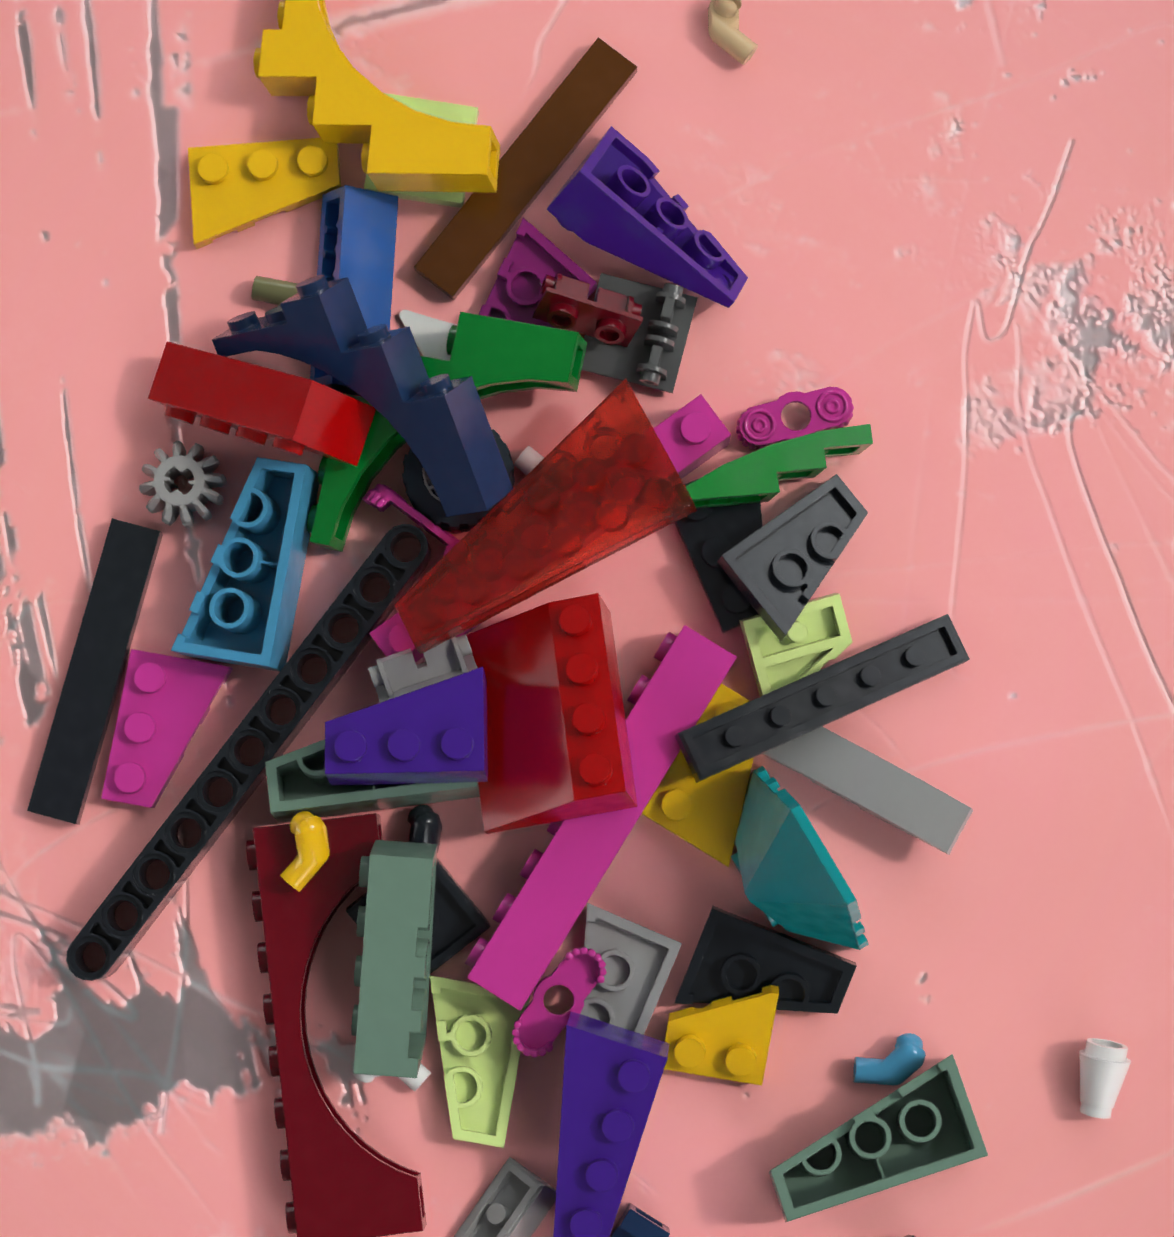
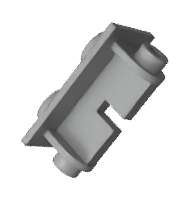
(400, 674)

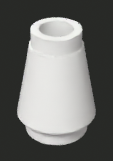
(1101, 1076)

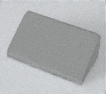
(510, 1205)

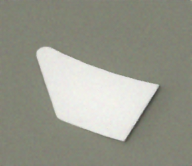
(428, 333)

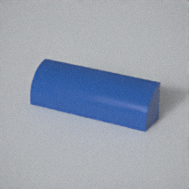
(358, 244)

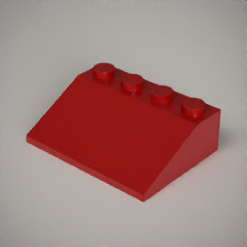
(553, 716)

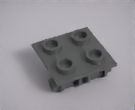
(657, 345)

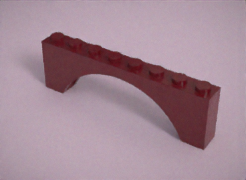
(334, 1175)

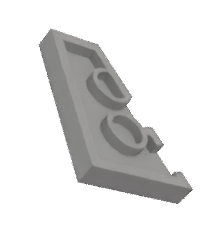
(635, 968)

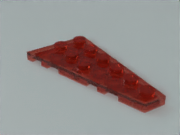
(576, 507)

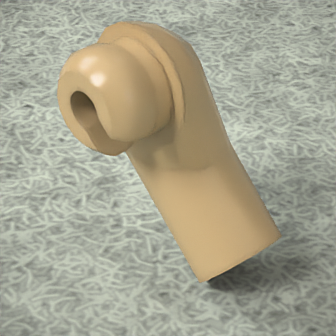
(725, 32)

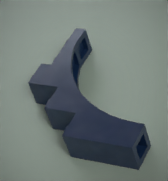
(434, 415)

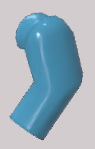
(896, 1067)

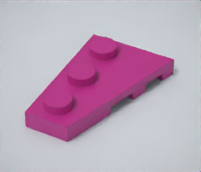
(156, 720)

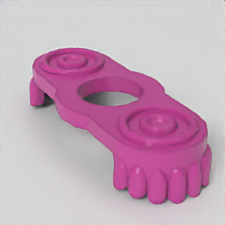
(763, 423)
(383, 496)
(537, 1026)

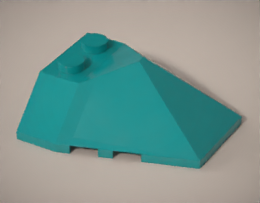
(790, 870)

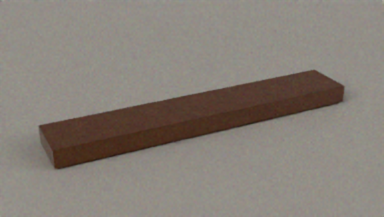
(526, 168)

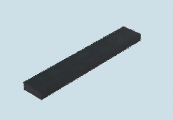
(95, 671)
(821, 698)

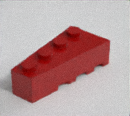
(260, 404)

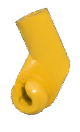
(311, 846)

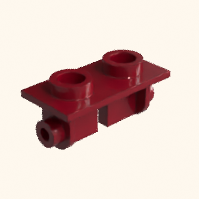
(609, 318)

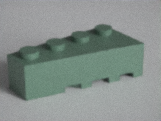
(300, 784)
(893, 1142)

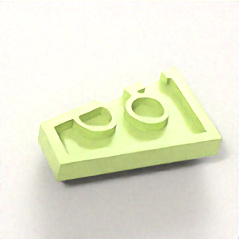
(476, 1058)

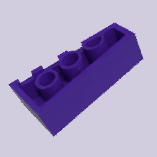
(604, 1111)

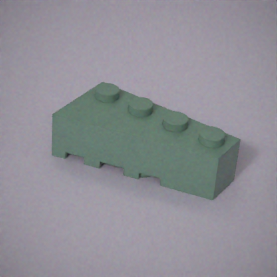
(394, 958)

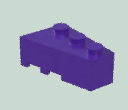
(414, 738)

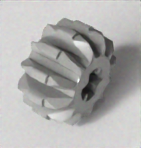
(175, 501)

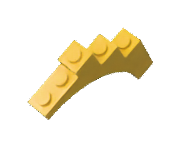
(400, 145)

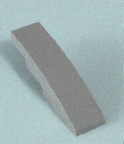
(876, 786)

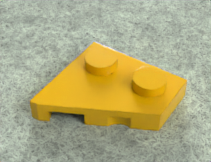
(724, 1038)

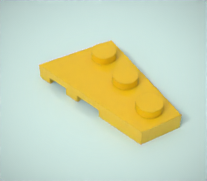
(253, 181)
(704, 811)

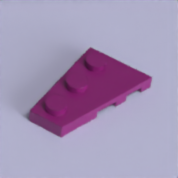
(522, 275)

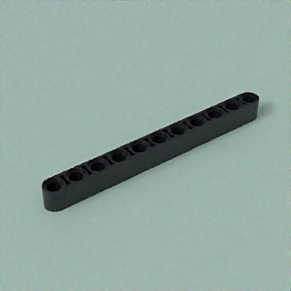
(228, 763)

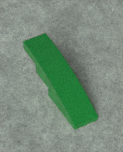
(758, 474)

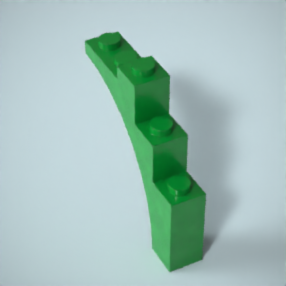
(500, 359)

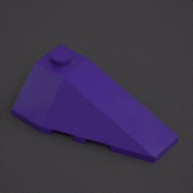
(628, 213)

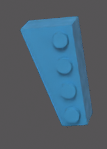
(256, 572)

